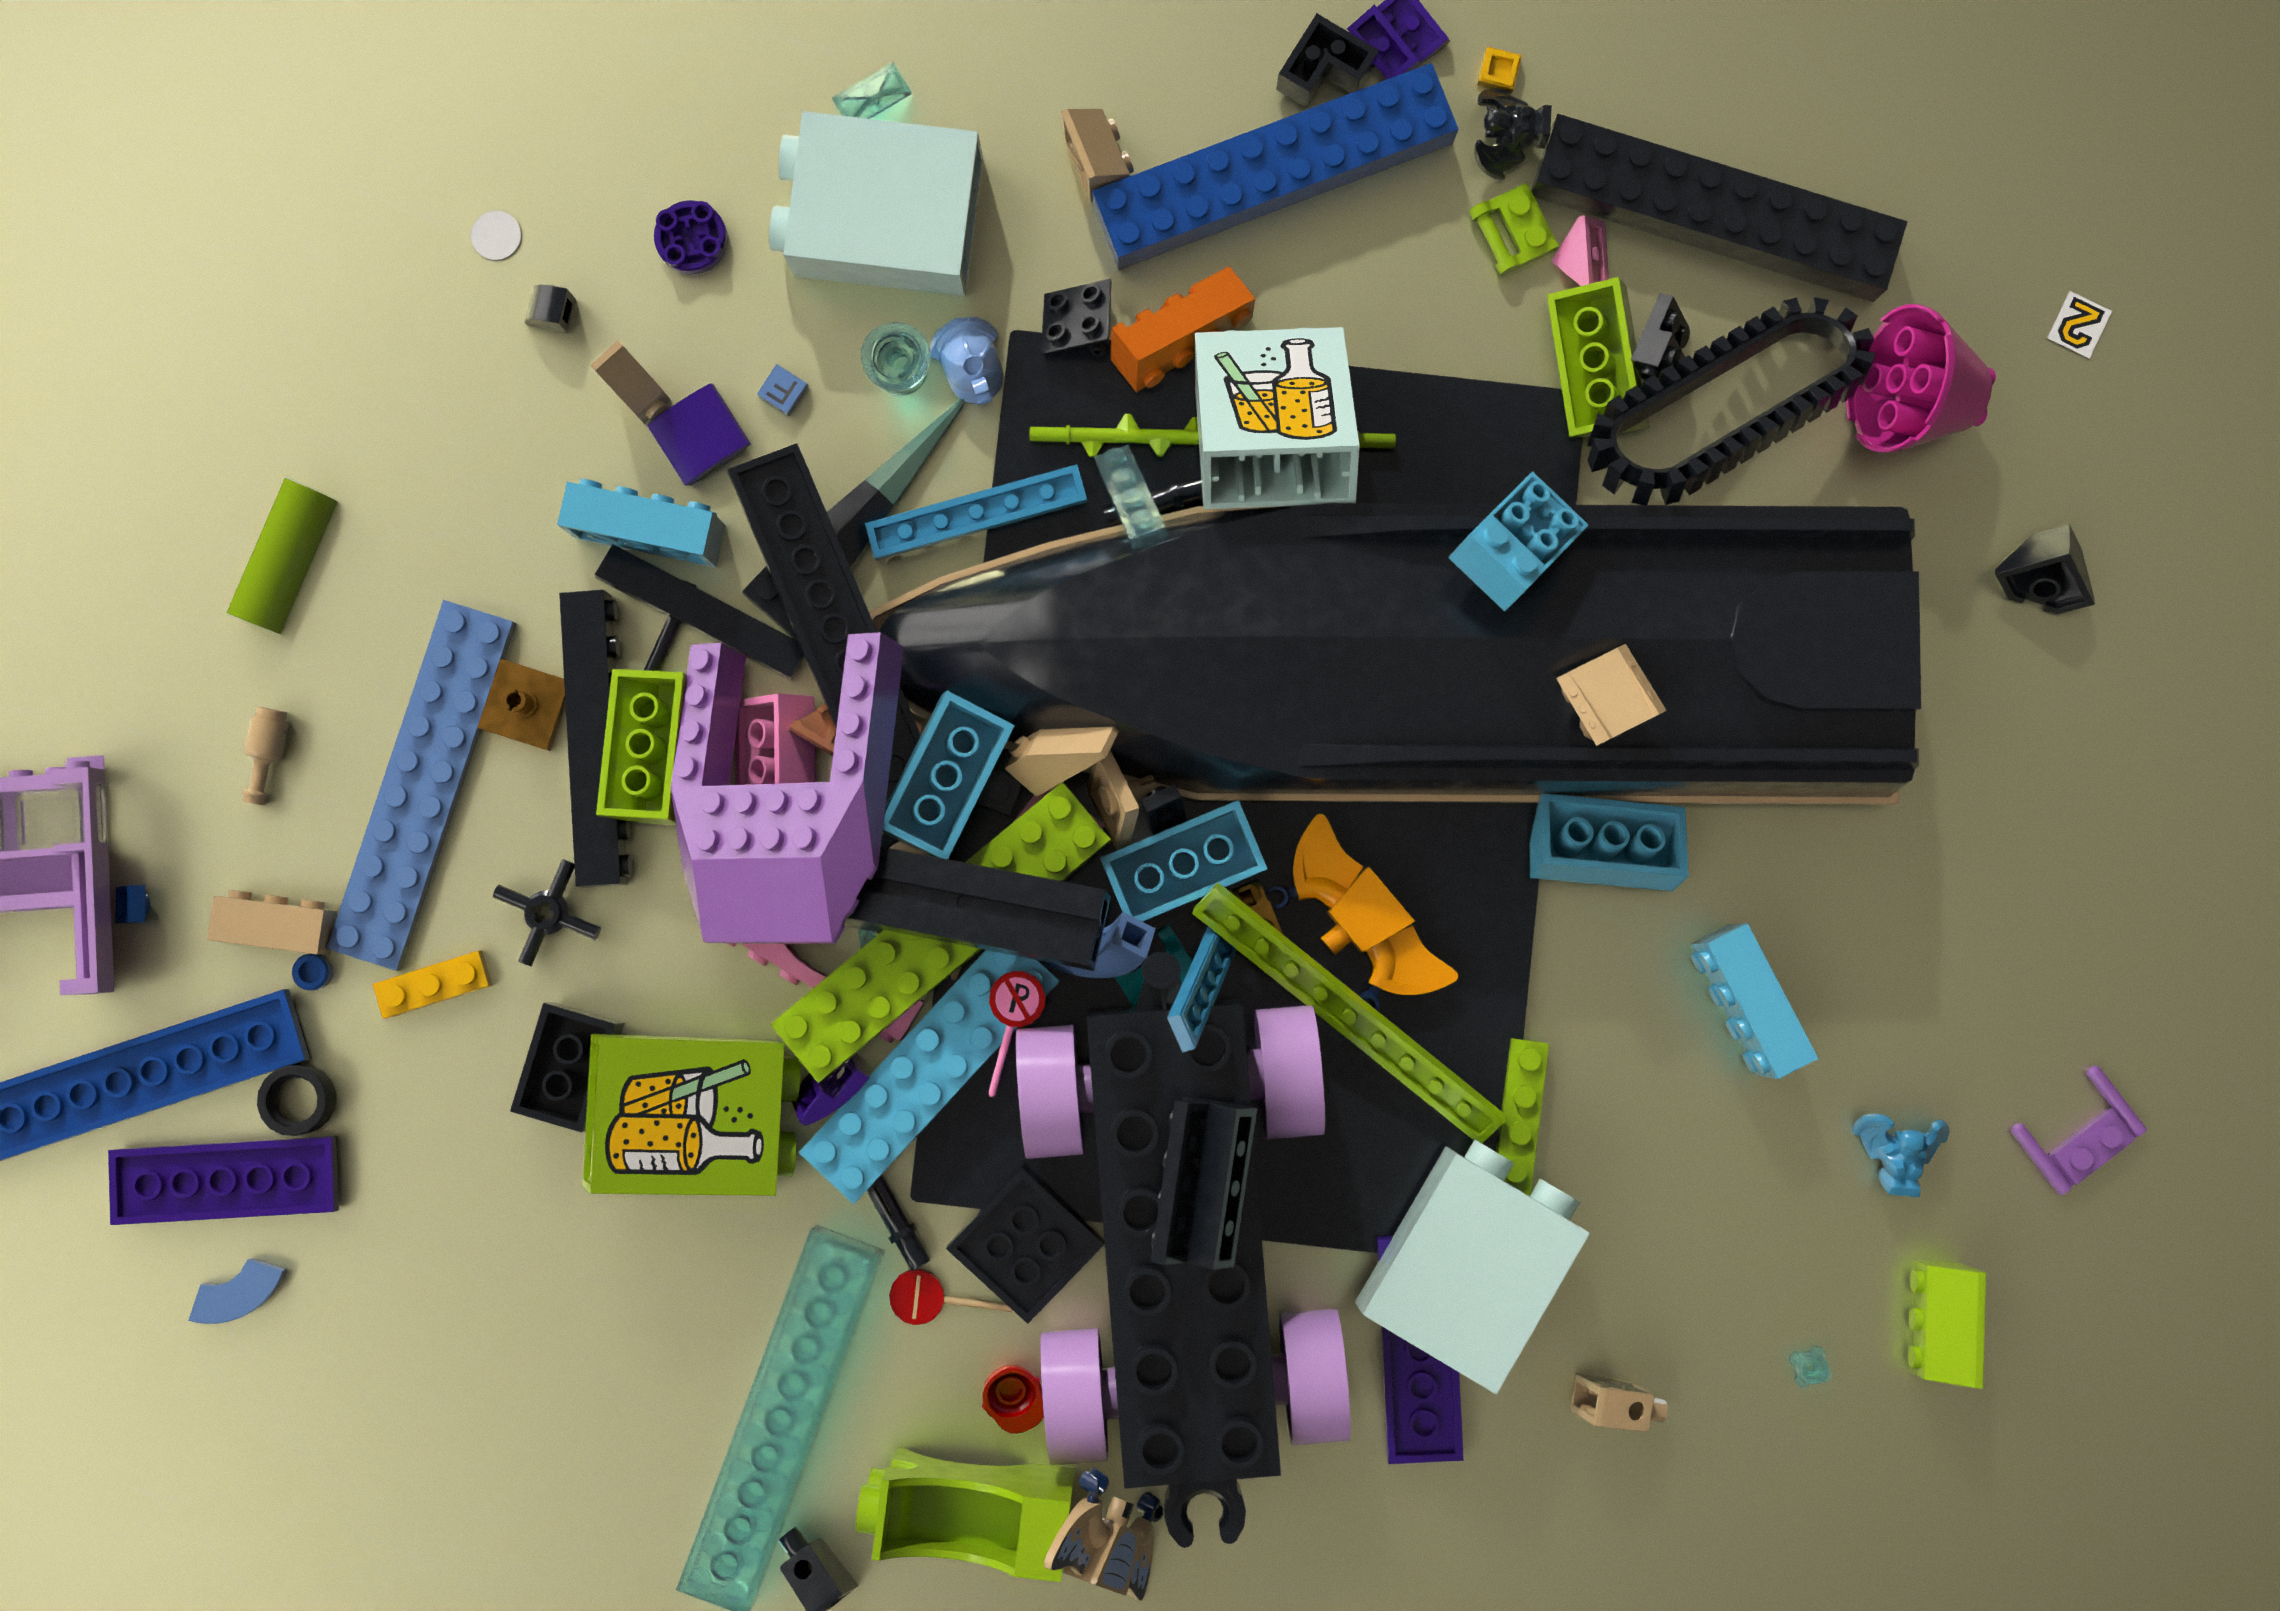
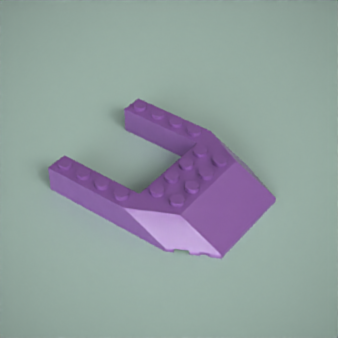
(782, 855)

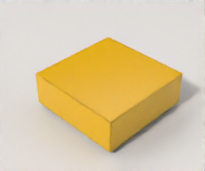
(1499, 69)

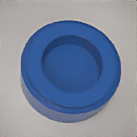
(312, 971)

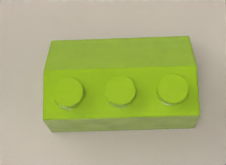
(1948, 1323)

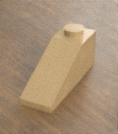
(631, 382)
(1057, 755)

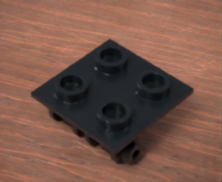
(1077, 318)

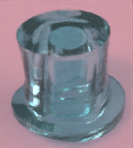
(896, 358)

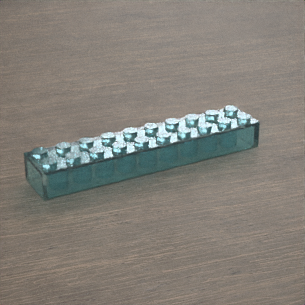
(780, 1420)

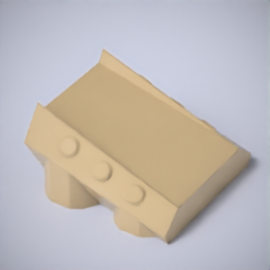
(1610, 695)

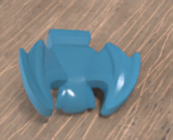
(1900, 1154)

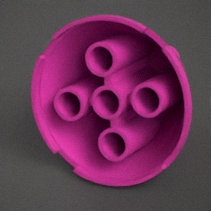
(1919, 383)

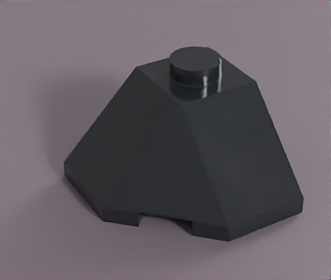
(2048, 571)

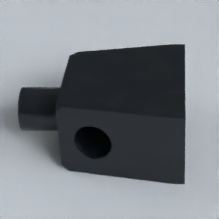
(825, 1583)

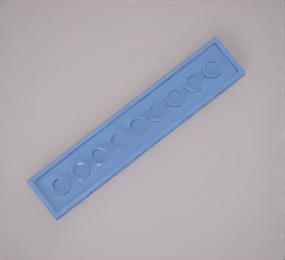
(420, 787)

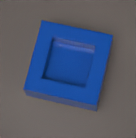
(131, 904)

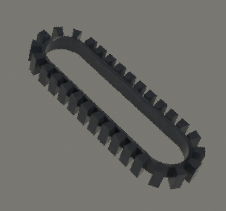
(1751, 436)

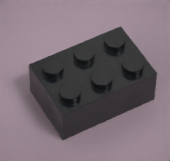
(557, 1065)

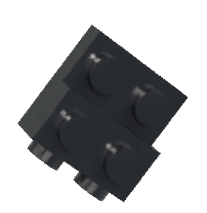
(1661, 338)

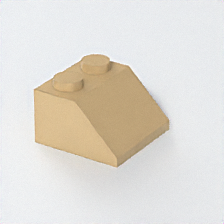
(1094, 148)

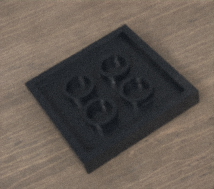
(1025, 1244)

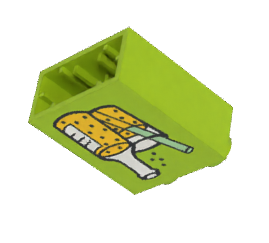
(687, 1116)

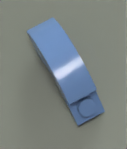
(1121, 949)

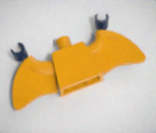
(1364, 916)

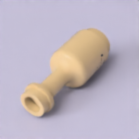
(264, 744)

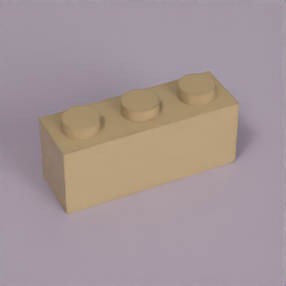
(271, 923)

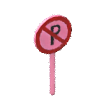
(1016, 1002)

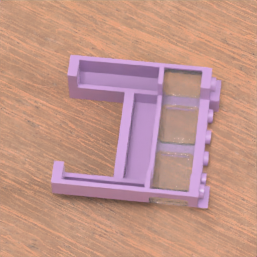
(60, 860)

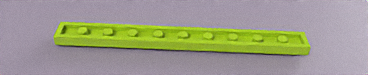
(1348, 1013)

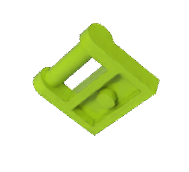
(1523, 223)

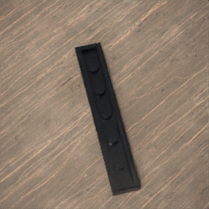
(700, 611)

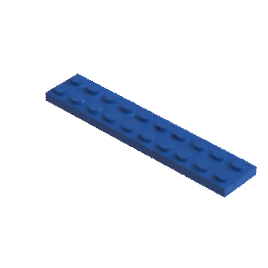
(149, 1073)

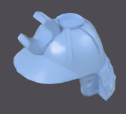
(969, 358)

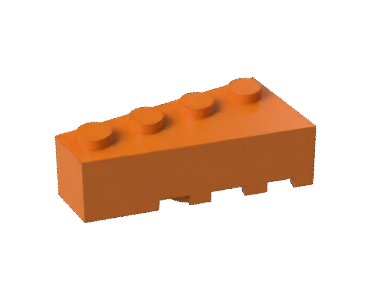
(1168, 336)

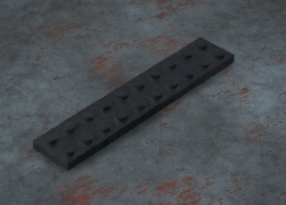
(812, 578)

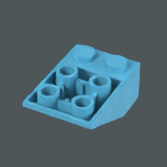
(1518, 541)

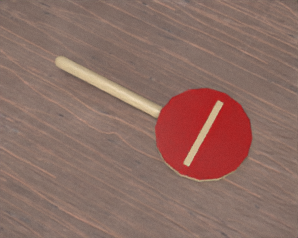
(919, 1298)

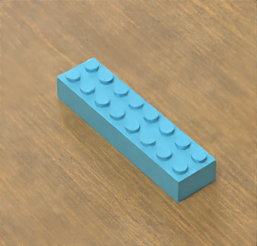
(917, 1078)

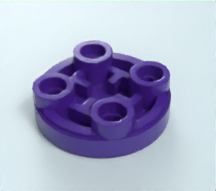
(690, 237)

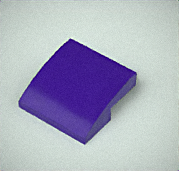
(1401, 33)
(698, 434)
(823, 1098)

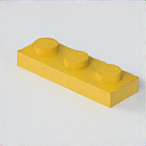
(432, 984)

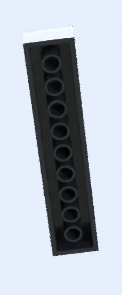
(1718, 208)

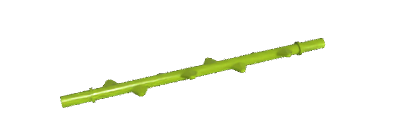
(1159, 439)

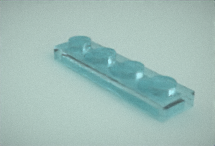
(1130, 497)

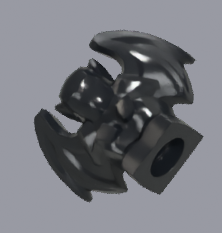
(1514, 127)

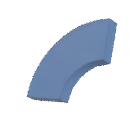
(239, 1296)

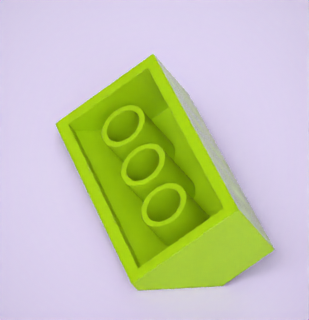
(1593, 350)
(640, 746)

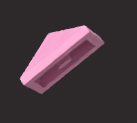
(1584, 252)

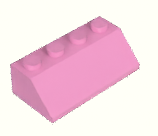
(766, 747)

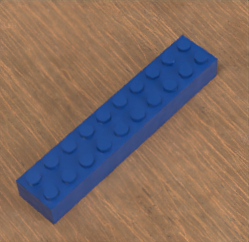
(1275, 166)

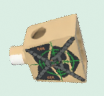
(1615, 1403)

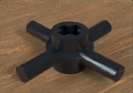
(535, 920)

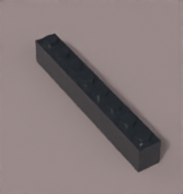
(588, 663)

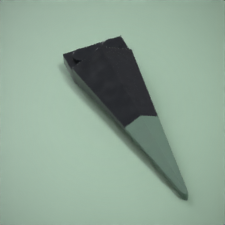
(865, 503)

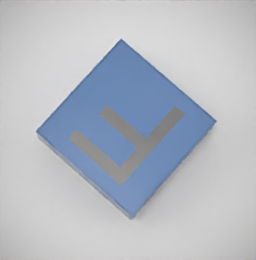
(782, 390)

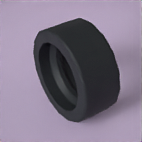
(268, 1096)

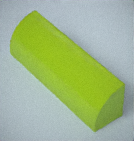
(282, 556)

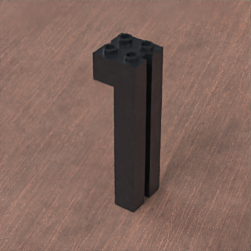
(983, 908)

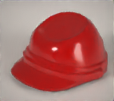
(1013, 1399)

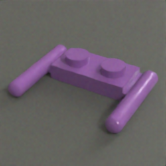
(2091, 1144)

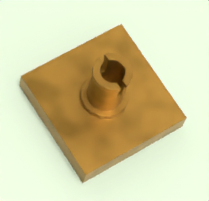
(524, 705)

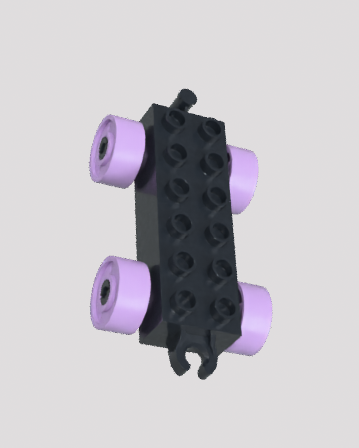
(1187, 1339)

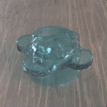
(1820, 1370)

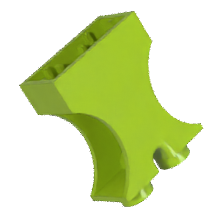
(966, 1512)

